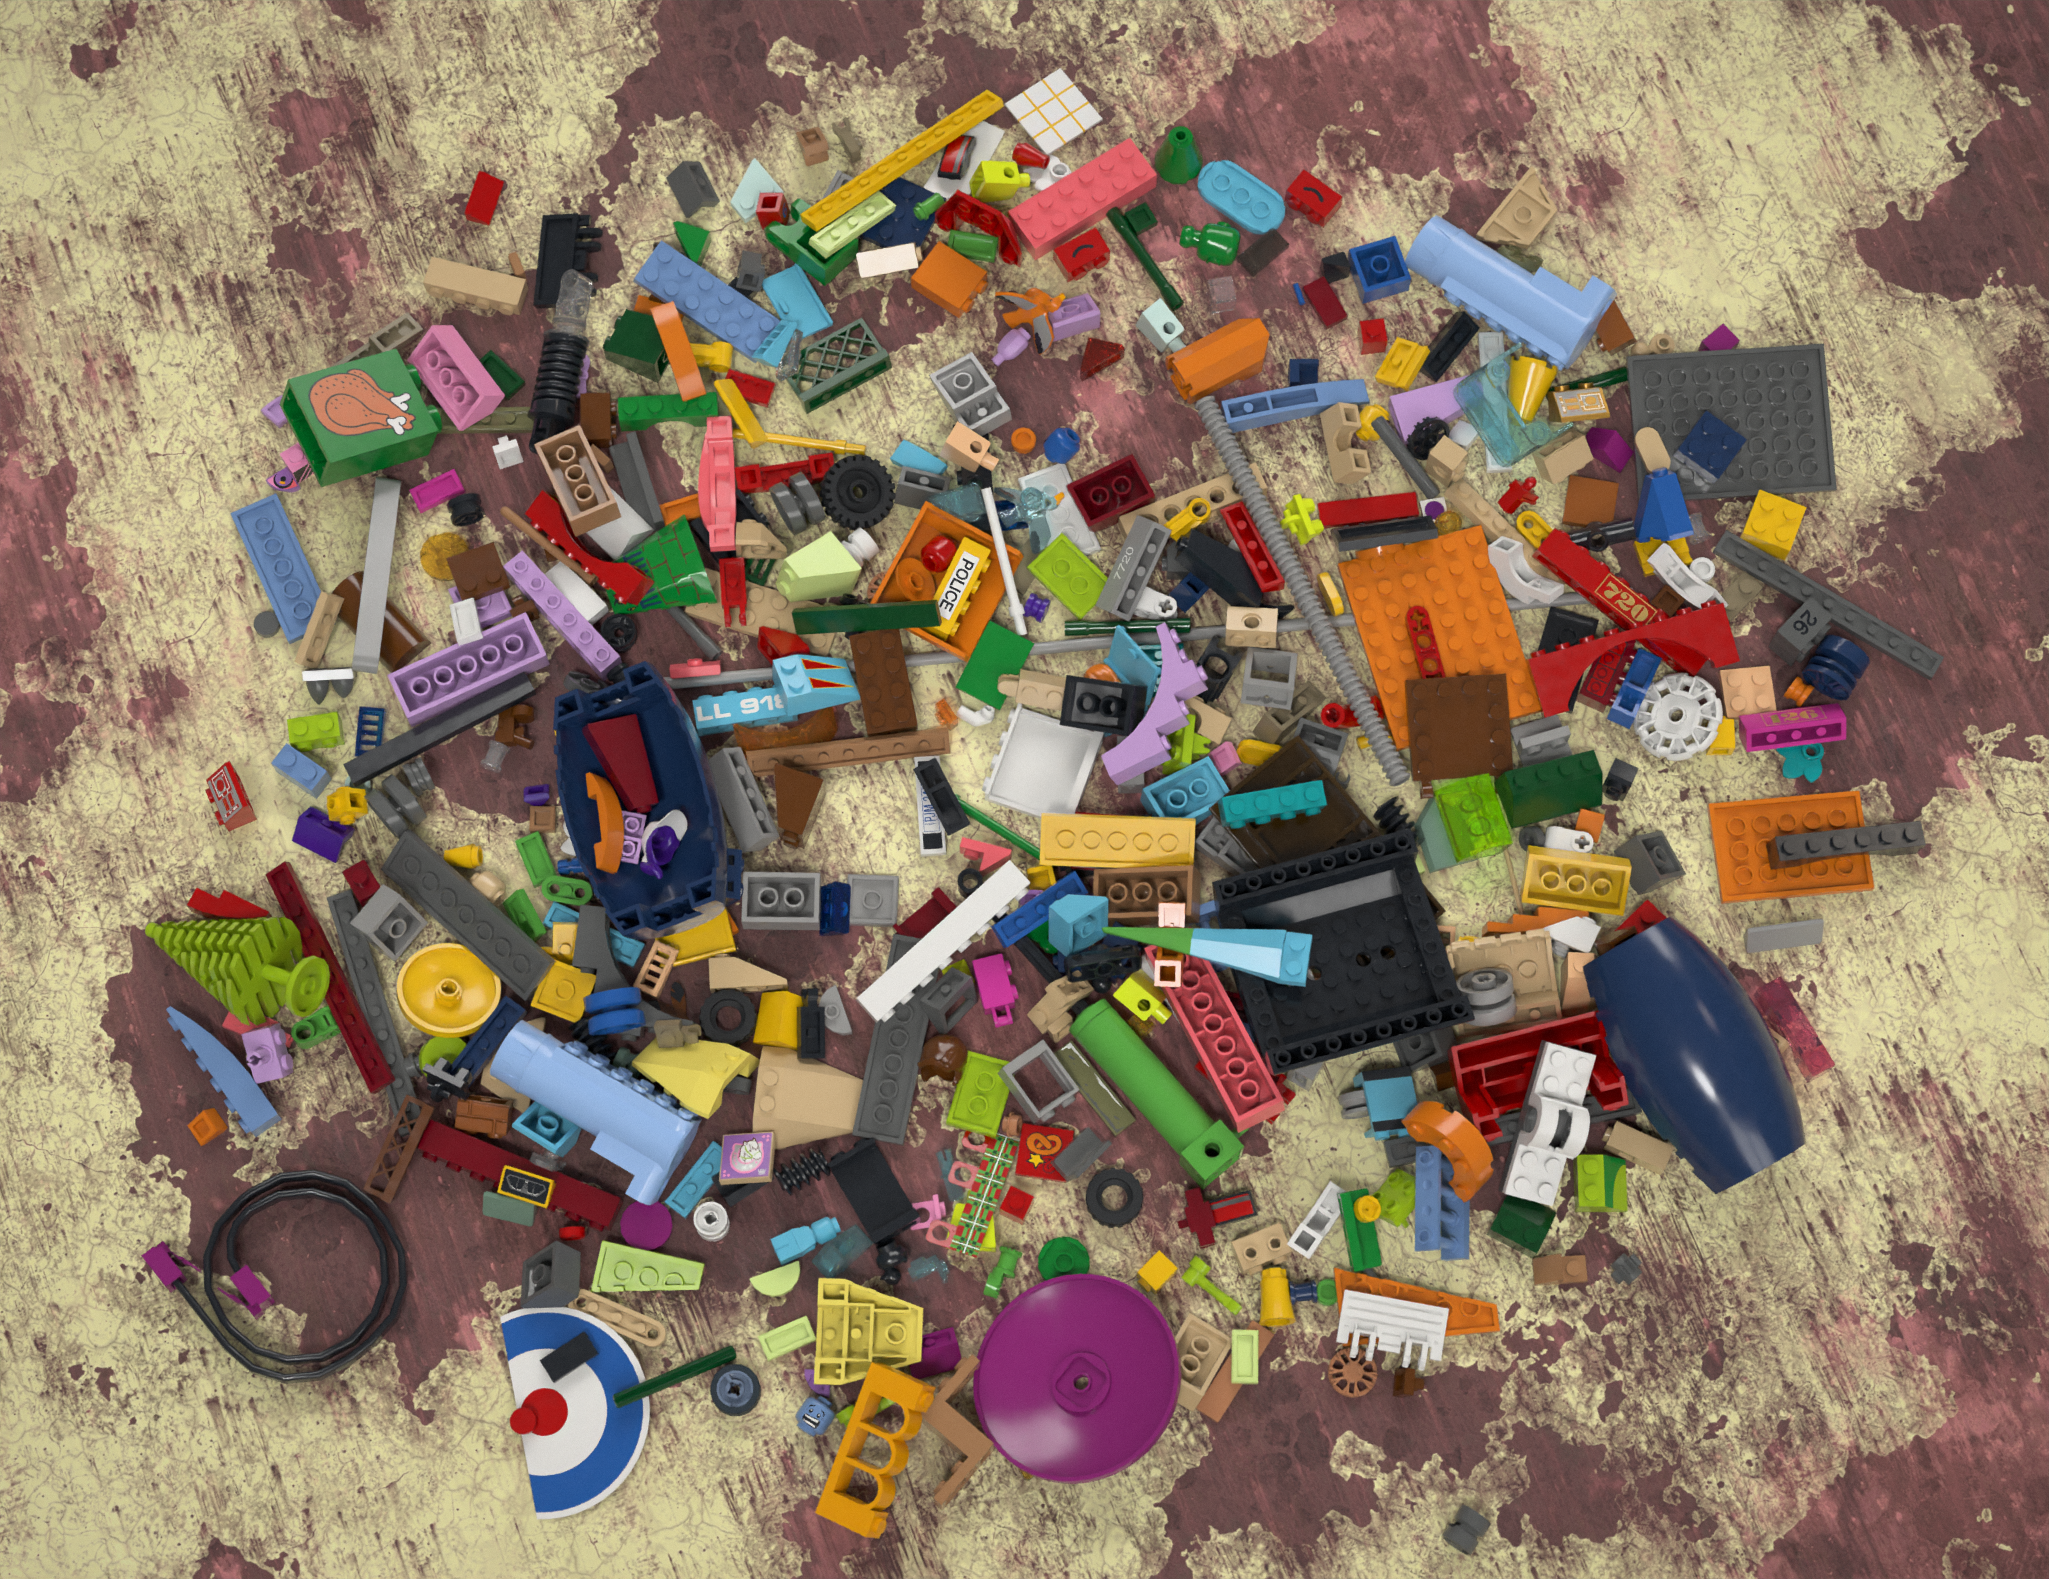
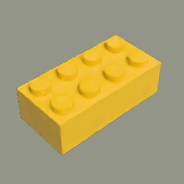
(1575, 880)

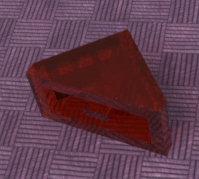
(1099, 356)

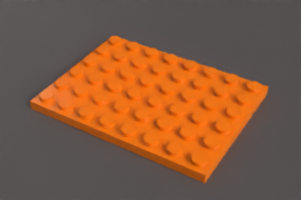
(1466, 613)

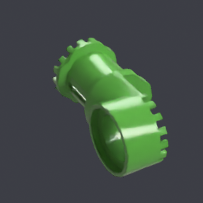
(1004, 1268)

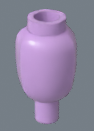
(1011, 345)

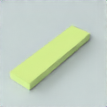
(852, 224)

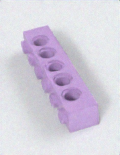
(562, 615)

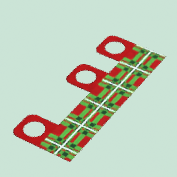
(985, 1188)

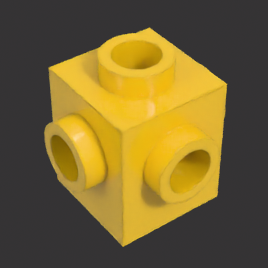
(346, 805)

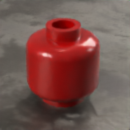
(938, 554)

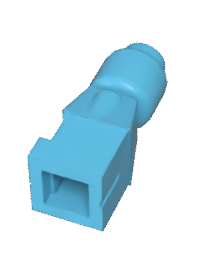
(803, 1240)

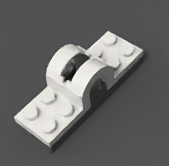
(1550, 1123)

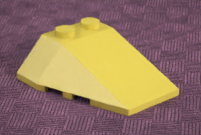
(695, 1071)
(862, 1328)

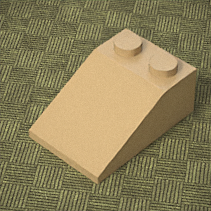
(1201, 1354)

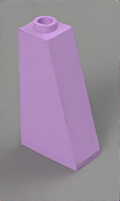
(1424, 402)

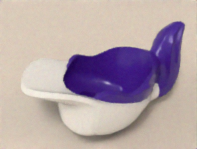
(661, 841)

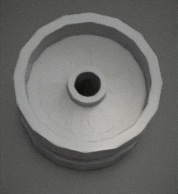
(1489, 995)

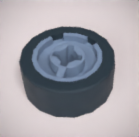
(735, 1376)

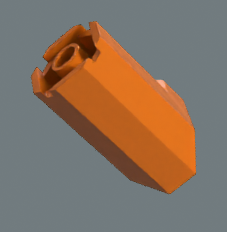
(1219, 359)

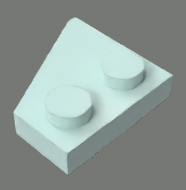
(747, 194)

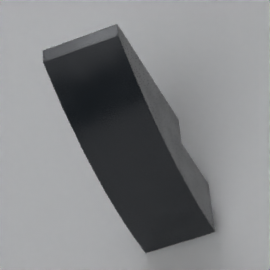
(941, 796)

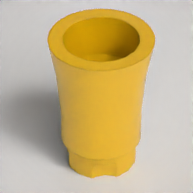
(1275, 1299)

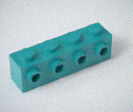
(1272, 803)

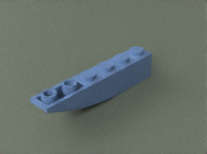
(1290, 403)
(228, 1076)

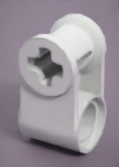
(1153, 603)
(1567, 839)

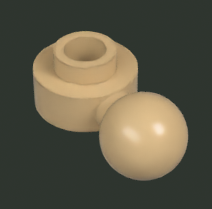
(1654, 346)

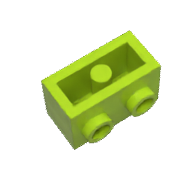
(315, 732)

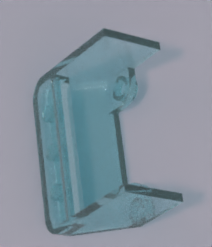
(1496, 417)

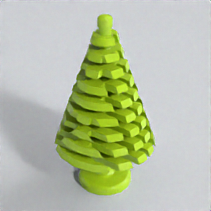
(247, 964)

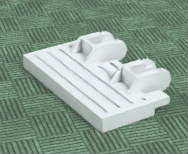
(1392, 1323)

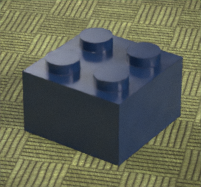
(1709, 447)

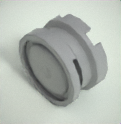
(1353, 1105)

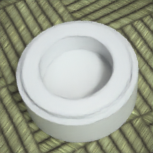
(1703, 568)

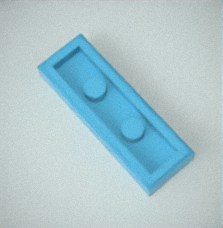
(696, 1182)

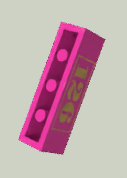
(1792, 727)

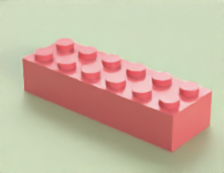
(1082, 198)

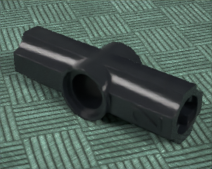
(1611, 532)

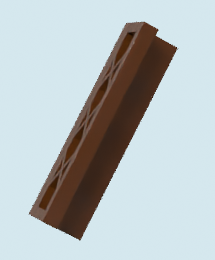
(408, 1151)

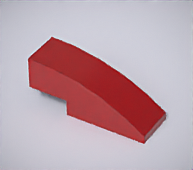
(226, 907)

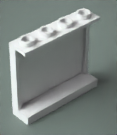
(1041, 765)

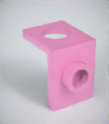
(936, 1211)

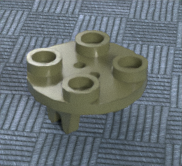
(1513, 253)

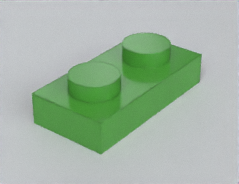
(524, 915)

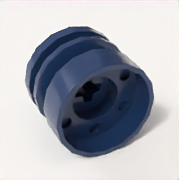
(1836, 667)

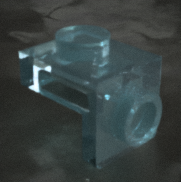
(922, 1268)

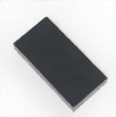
(569, 1357)

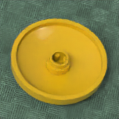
(447, 990)

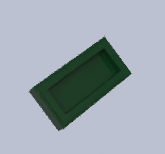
(502, 374)

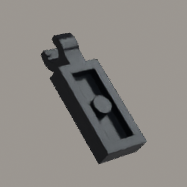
(810, 1027)

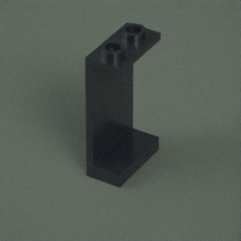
(873, 1191)

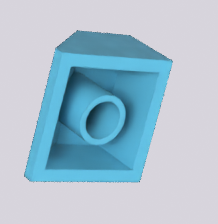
(1077, 922)
(548, 1129)

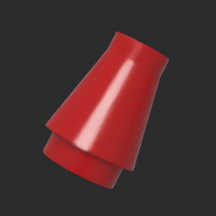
(1029, 156)

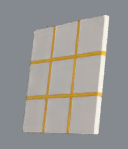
(1053, 112)

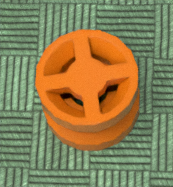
(1798, 691)

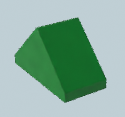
(693, 241)

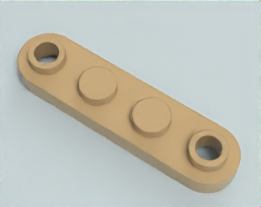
(621, 1319)

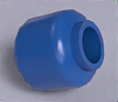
(1061, 445)

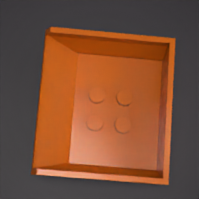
(936, 522)

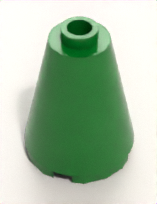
(1178, 157)

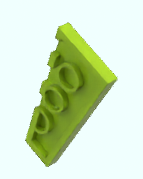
(638, 1269)

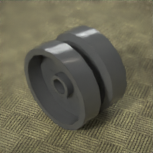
(797, 503)
(398, 804)

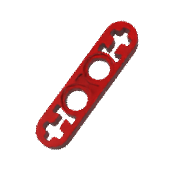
(1428, 653)

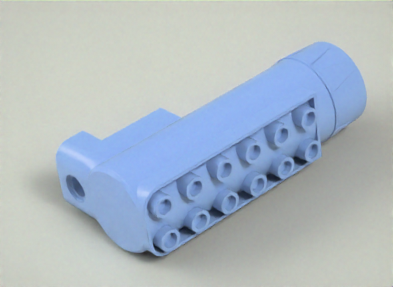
(1529, 307)
(629, 1118)

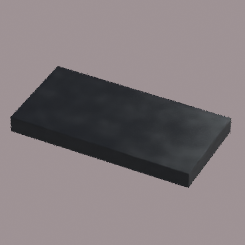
(1563, 628)

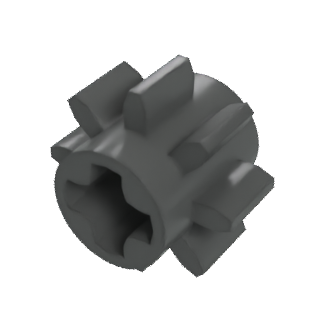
(1626, 1268)

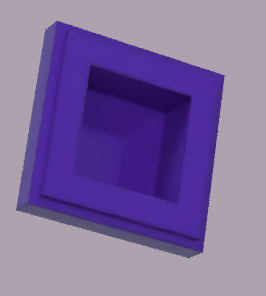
(537, 794)

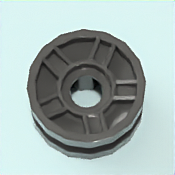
(418, 776)

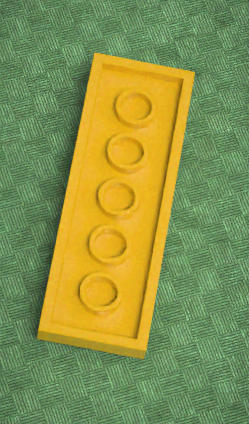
(1116, 841)

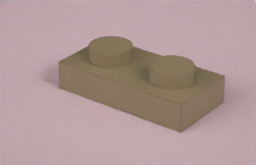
(1740, 594)

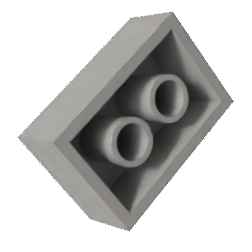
(781, 901)

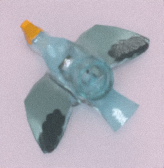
(1030, 508)

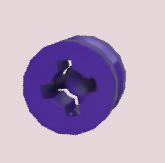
(1036, 607)

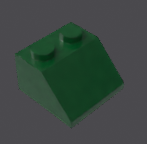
(1522, 1225)

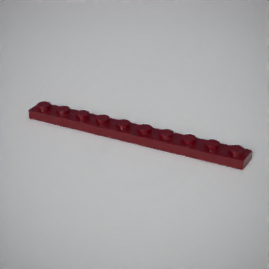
(339, 993)

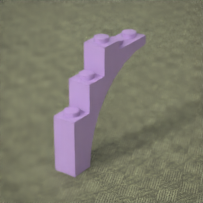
(1149, 742)

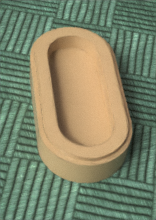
(1651, 449)

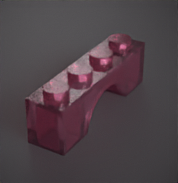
(1806, 1046)

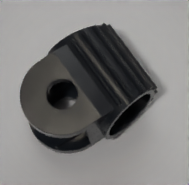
(1216, 681)

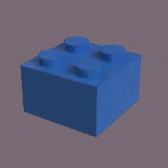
(1379, 269)

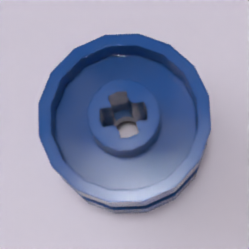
(614, 1011)

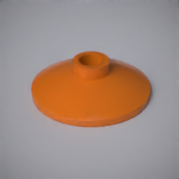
(915, 580)

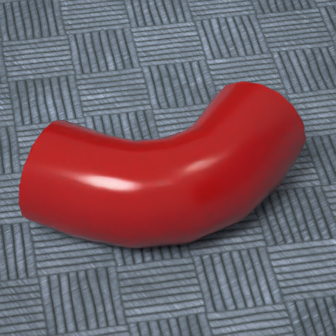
(1341, 717)

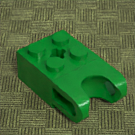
(794, 243)

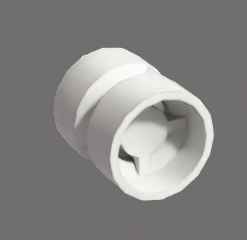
(860, 546)
(711, 1221)

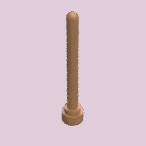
(589, 579)

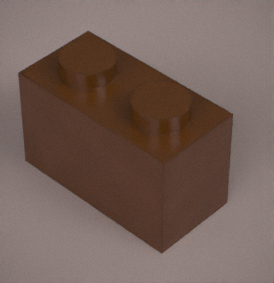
(597, 418)

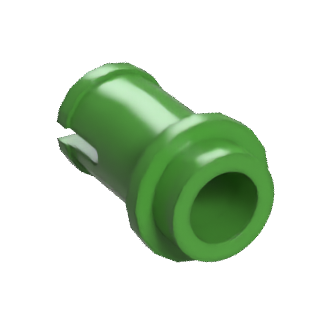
(928, 206)

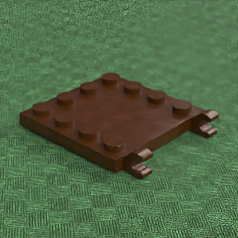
(1458, 728)

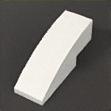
(577, 592)

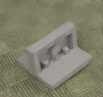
(1541, 740)

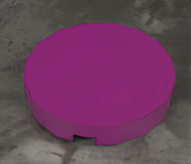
(646, 1225)

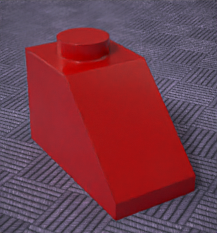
(780, 644)

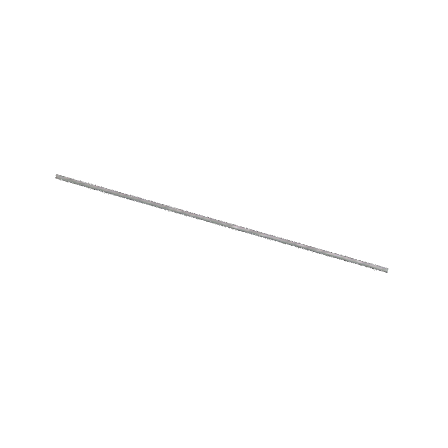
(1085, 644)

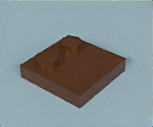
(478, 572)

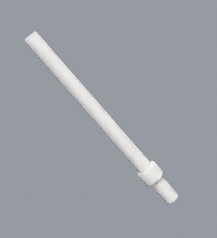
(1016, 609)

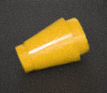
(465, 856)

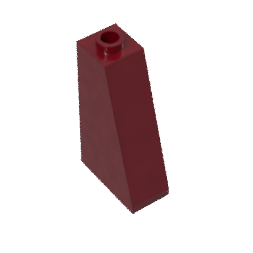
(624, 759)

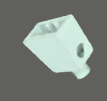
(1161, 327)

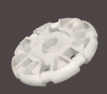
(1688, 726)

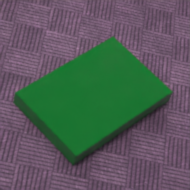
(995, 654)

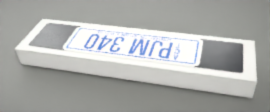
(930, 828)

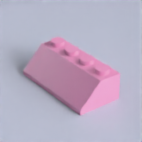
(455, 376)

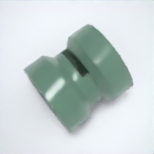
(624, 1059)

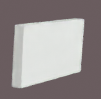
(1066, 517)

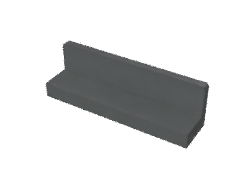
(636, 481)

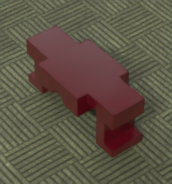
(1198, 1218)

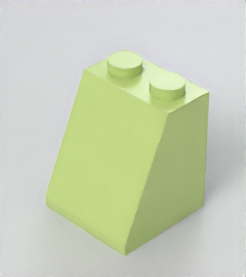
(818, 571)

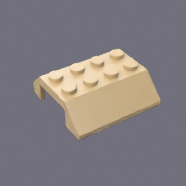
(1532, 971)

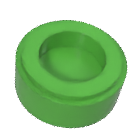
(1326, 1292)

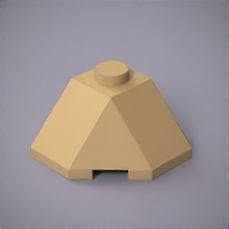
(757, 542)

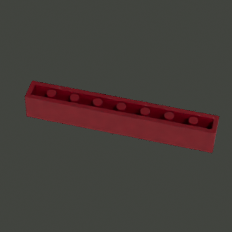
(487, 1163)

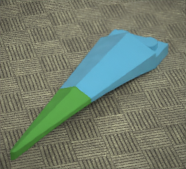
(1260, 952)

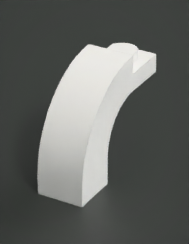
(1681, 579)

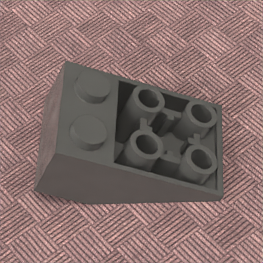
(1323, 742)

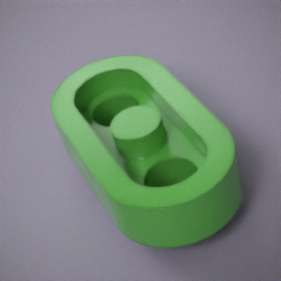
(567, 890)

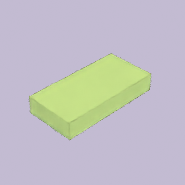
(787, 1338)
(1244, 1357)

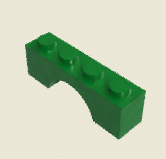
(644, 411)

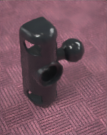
(1101, 964)

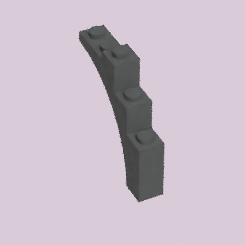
(595, 952)

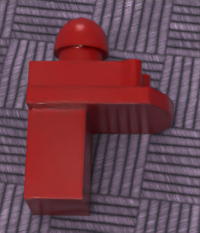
(1517, 494)

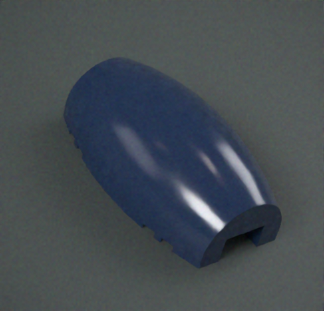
(697, 875)
(1696, 1054)

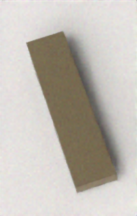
(393, 336)

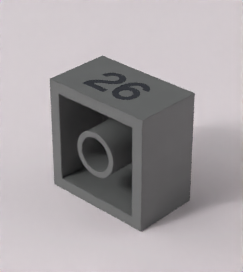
(1801, 632)

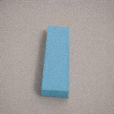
(625, 949)

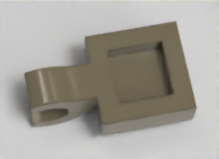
(850, 144)
(672, 1033)

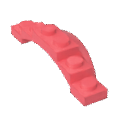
(718, 484)

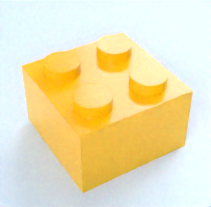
(1773, 524)

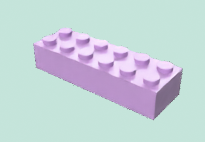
(468, 669)

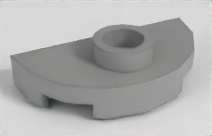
(835, 1015)

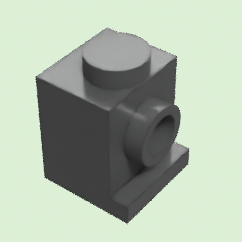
(750, 271)

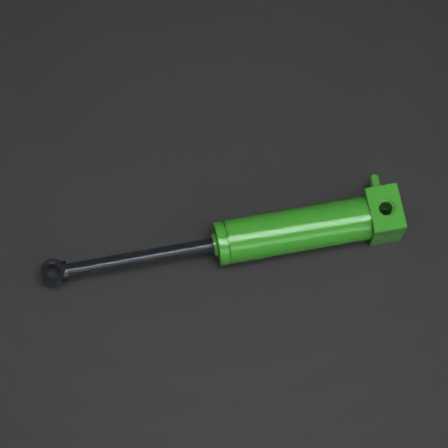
(1140, 1075)

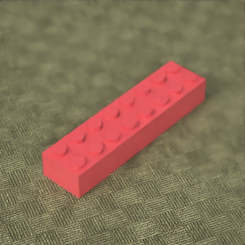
(1222, 1043)

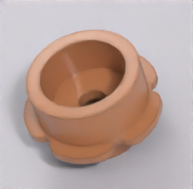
(1012, 1125)

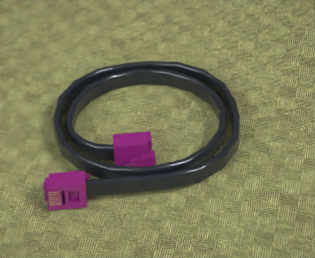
(258, 1297)

